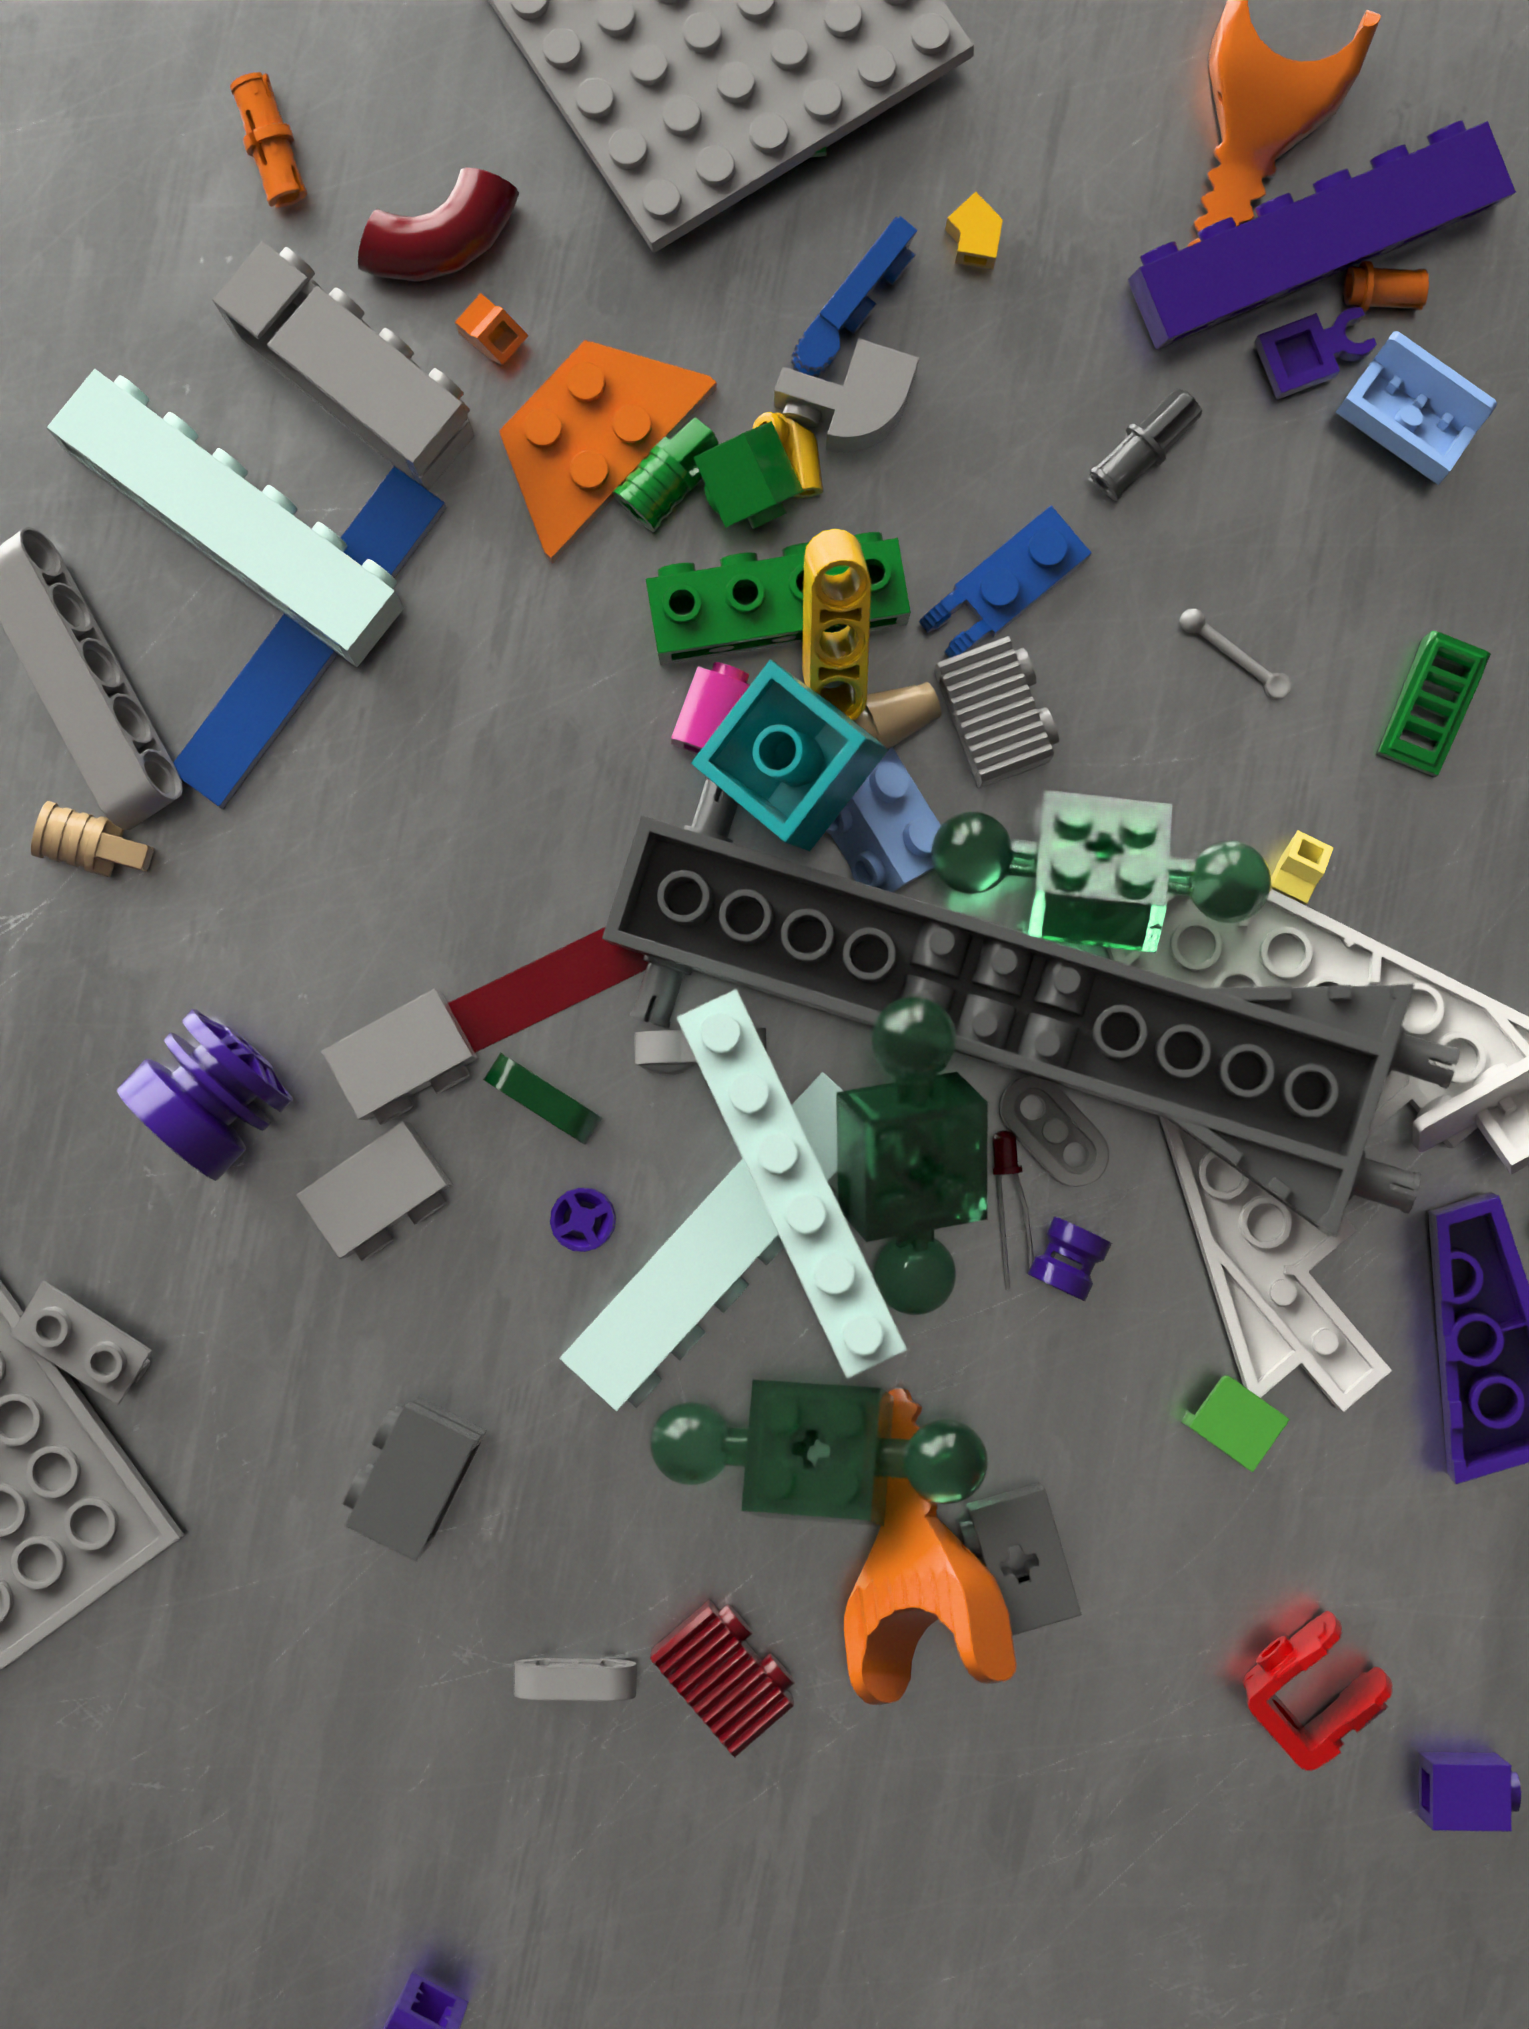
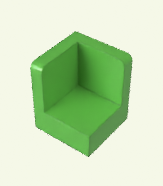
(1237, 1422)

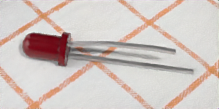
(1007, 1163)

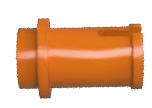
(1385, 287)

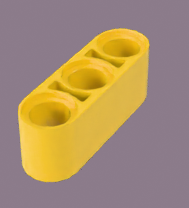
(836, 601)

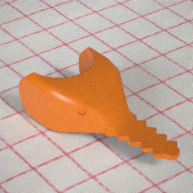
(1267, 106)
(913, 1579)

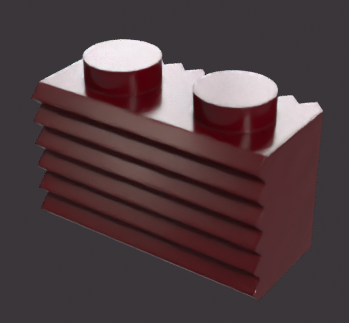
(724, 1676)

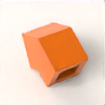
(490, 329)

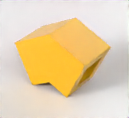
(976, 231)

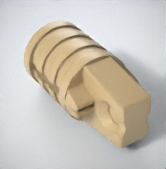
(85, 841)

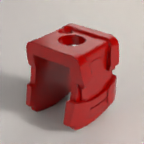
(1320, 1738)

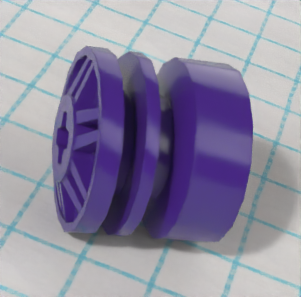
(205, 1094)

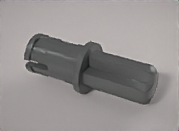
(1146, 444)

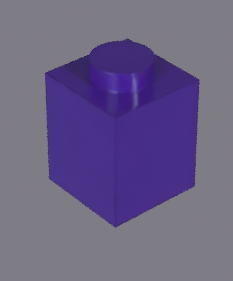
(1467, 1791)

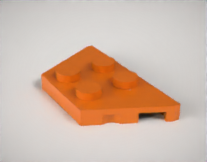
(592, 431)

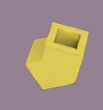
(1301, 867)

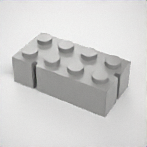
(346, 365)

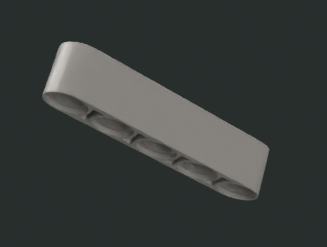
(82, 683)

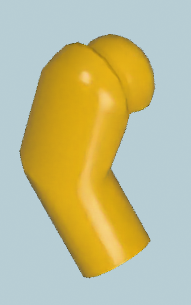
(801, 450)

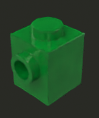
(748, 477)

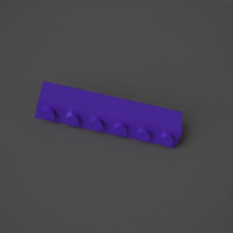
(1321, 233)

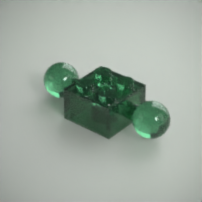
(1101, 869)
(913, 1155)
(940, 1460)

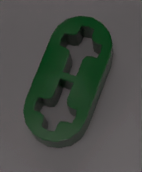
(542, 1098)

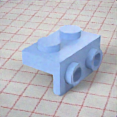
(1417, 407)
(886, 828)

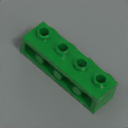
(760, 601)

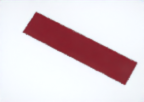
(543, 989)

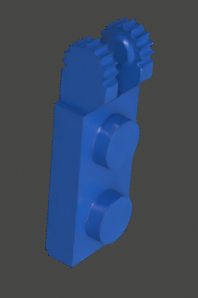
(851, 302)
(1011, 580)

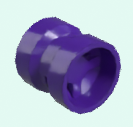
(1075, 1245)

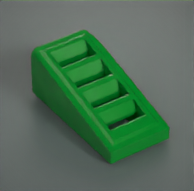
(1455, 652)

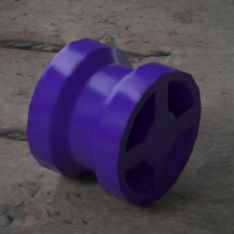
(574, 1224)

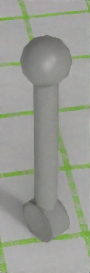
(1275, 685)

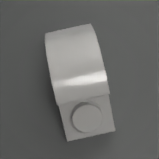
(862, 408)

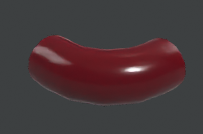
(442, 239)

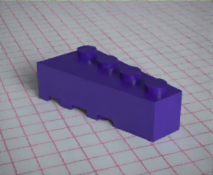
(1481, 1337)

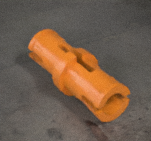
(268, 139)

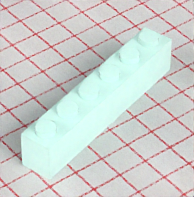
(226, 516)
(791, 1183)
(693, 1272)

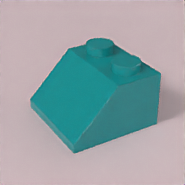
(789, 757)

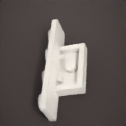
(1494, 1104)

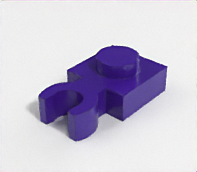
(1305, 353)

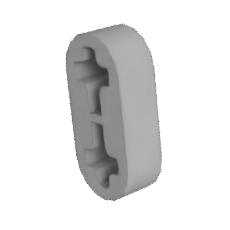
(575, 1679)

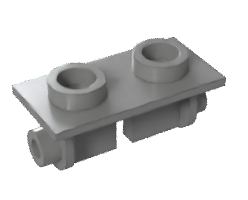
(81, 1343)

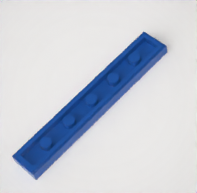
(293, 658)

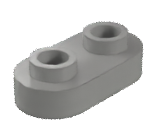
(1054, 1130)

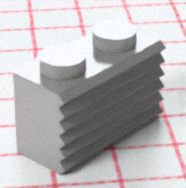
(995, 711)

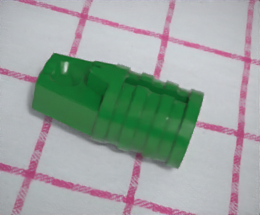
(665, 475)

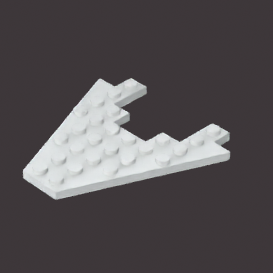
(1250, 1240)

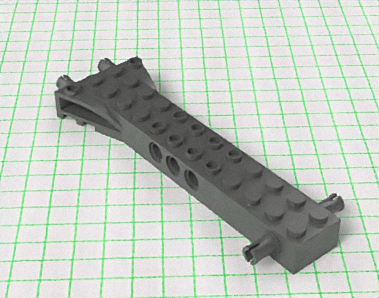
(1254, 1074)

